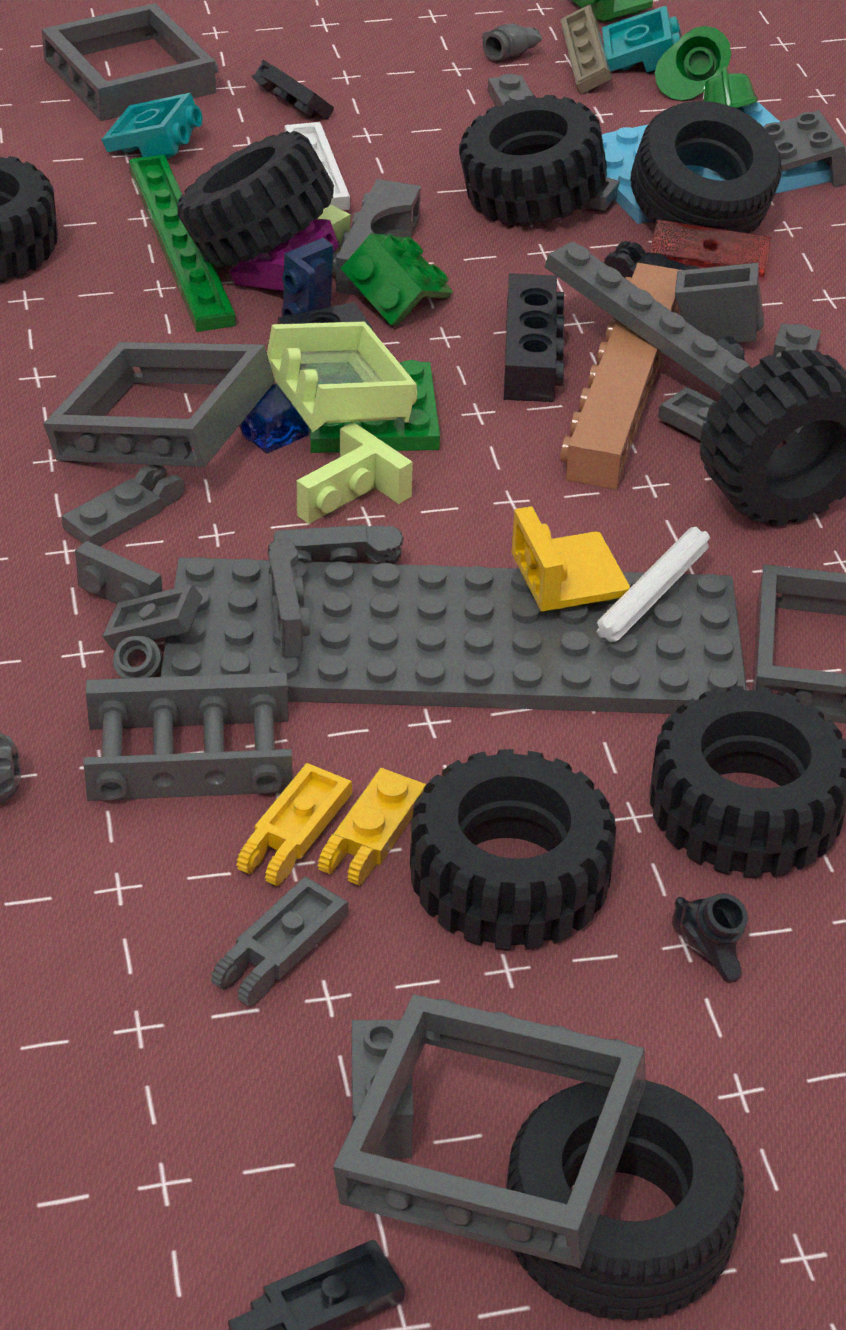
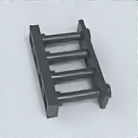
(187, 702)

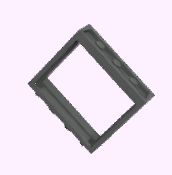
(109, 99)
(84, 433)
(800, 591)
(473, 1207)

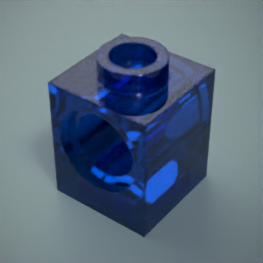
(273, 422)

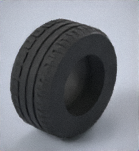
(715, 139)
(646, 1264)

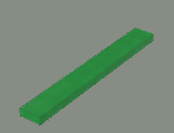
(194, 276)

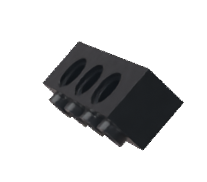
(533, 338)

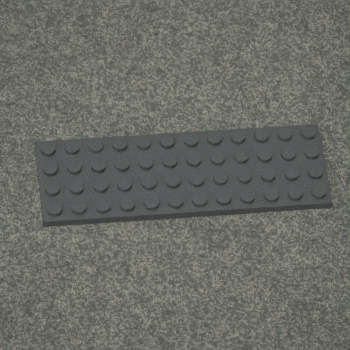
(458, 639)

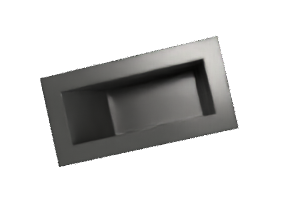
(722, 301)

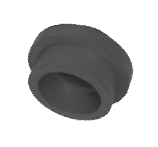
(131, 648)

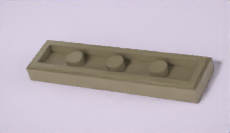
(586, 49)

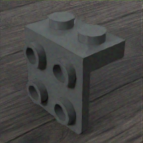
(809, 140)

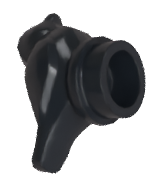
(712, 929)

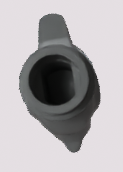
(509, 41)

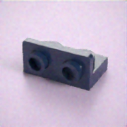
(308, 277)

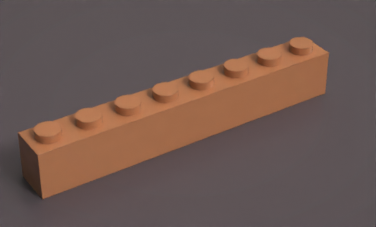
(616, 392)

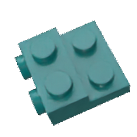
(640, 39)
(155, 126)

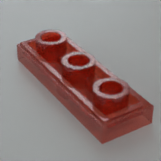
(709, 246)

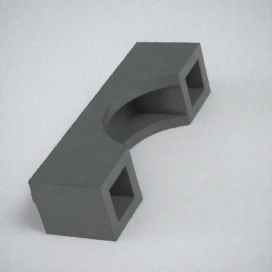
(385, 210)

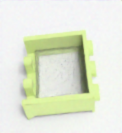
(339, 373)

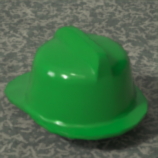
(692, 62)
(730, 89)

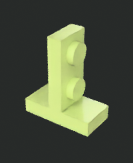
(361, 467)

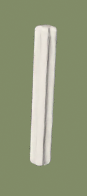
(653, 584)

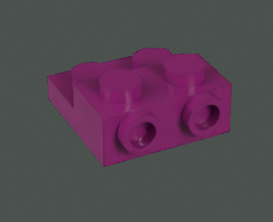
(268, 268)

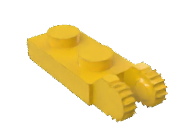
(294, 821)
(372, 825)

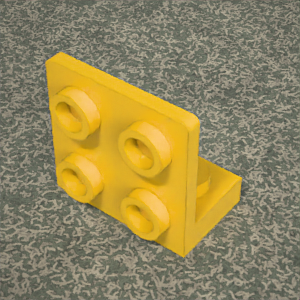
(566, 568)

